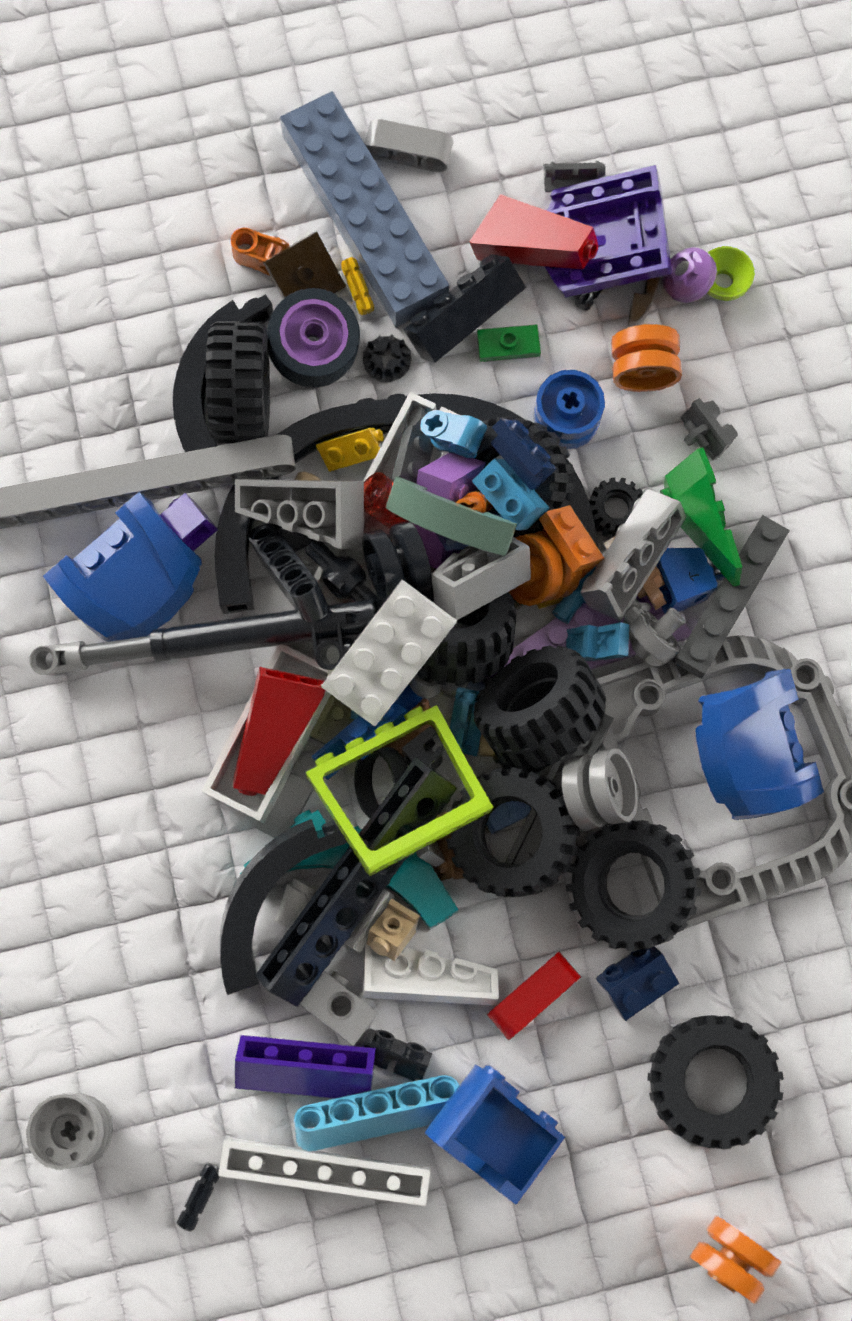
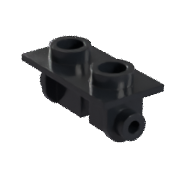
(410, 1057)

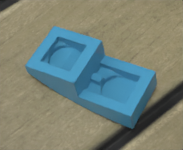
(599, 642)

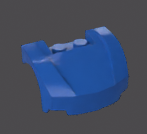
(128, 575)
(754, 750)

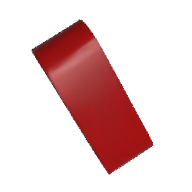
(533, 995)

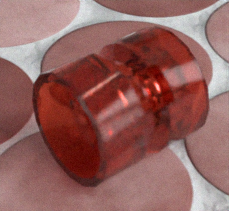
(376, 495)

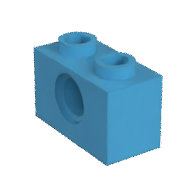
(510, 494)

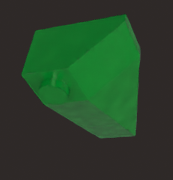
(705, 521)

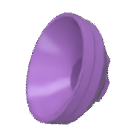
(696, 280)

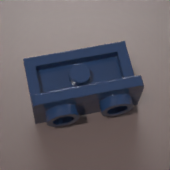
(521, 453)
(637, 981)

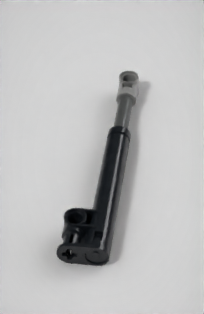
(337, 628)

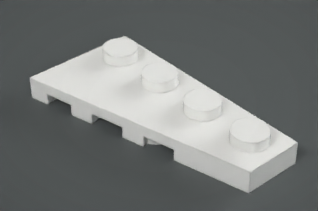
(428, 978)

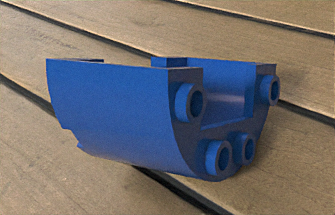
(495, 1132)

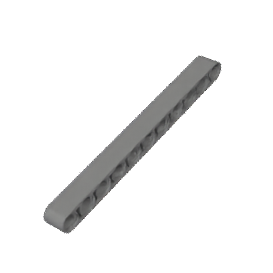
(152, 477)

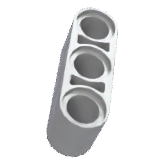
(409, 145)

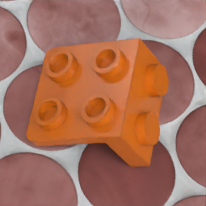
(571, 539)

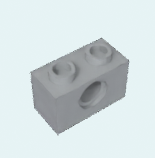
(320, 1002)

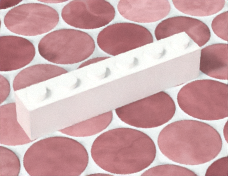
(324, 1171)

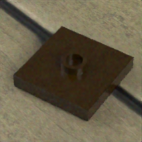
(303, 267)

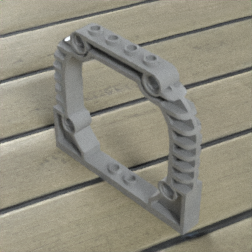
(831, 738)

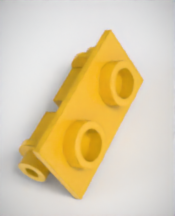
(350, 448)

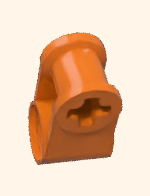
(262, 248)

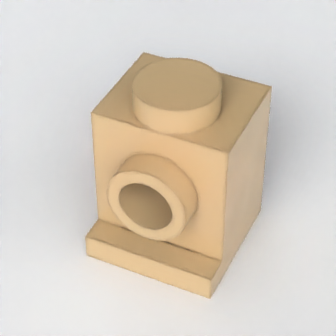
(393, 930)

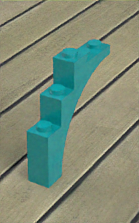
(413, 882)

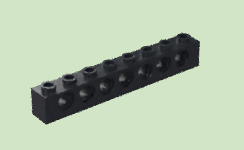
(349, 889)

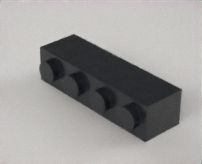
(464, 307)

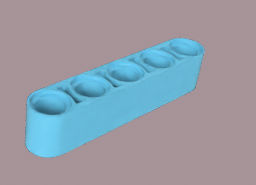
(361, 1109)

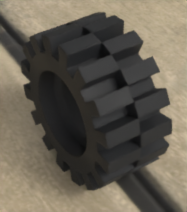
(610, 490)

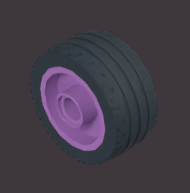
(319, 316)

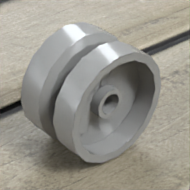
(599, 789)

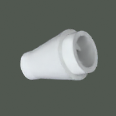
(294, 900)

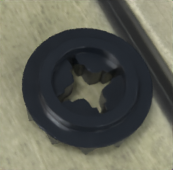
(396, 367)

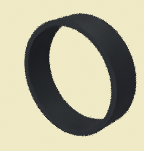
(363, 776)

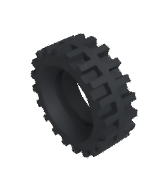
(594, 901)
(671, 1096)

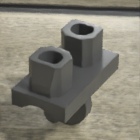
(706, 430)

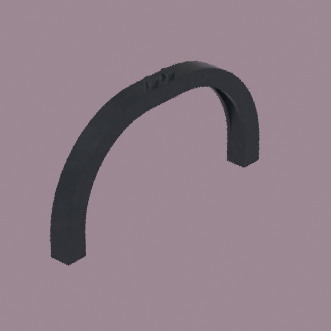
(233, 528)

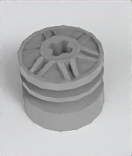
(50, 1135)

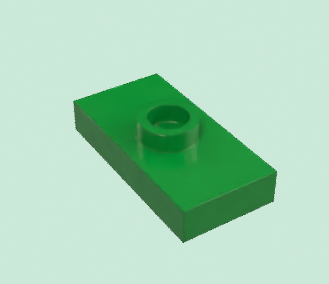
(508, 343)

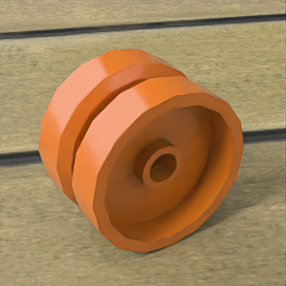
(646, 358)
(549, 572)
(735, 1260)

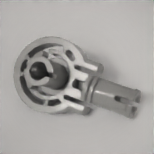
(652, 637)

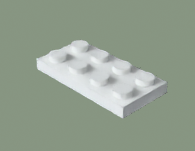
(388, 653)

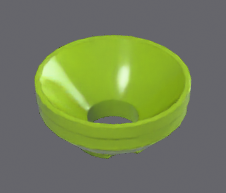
(735, 265)

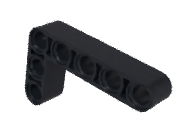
(277, 554)

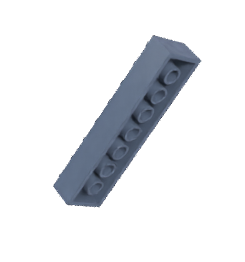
(363, 208)

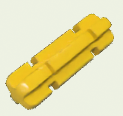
(357, 286)

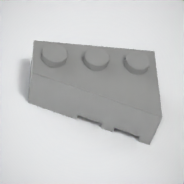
(478, 577)

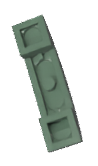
(450, 518)

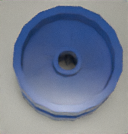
(570, 407)

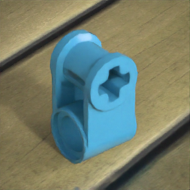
(454, 432)

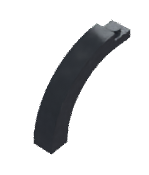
(190, 377)
(252, 889)

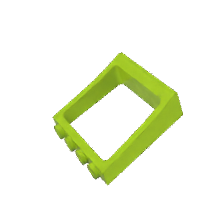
(425, 835)

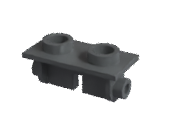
(568, 174)

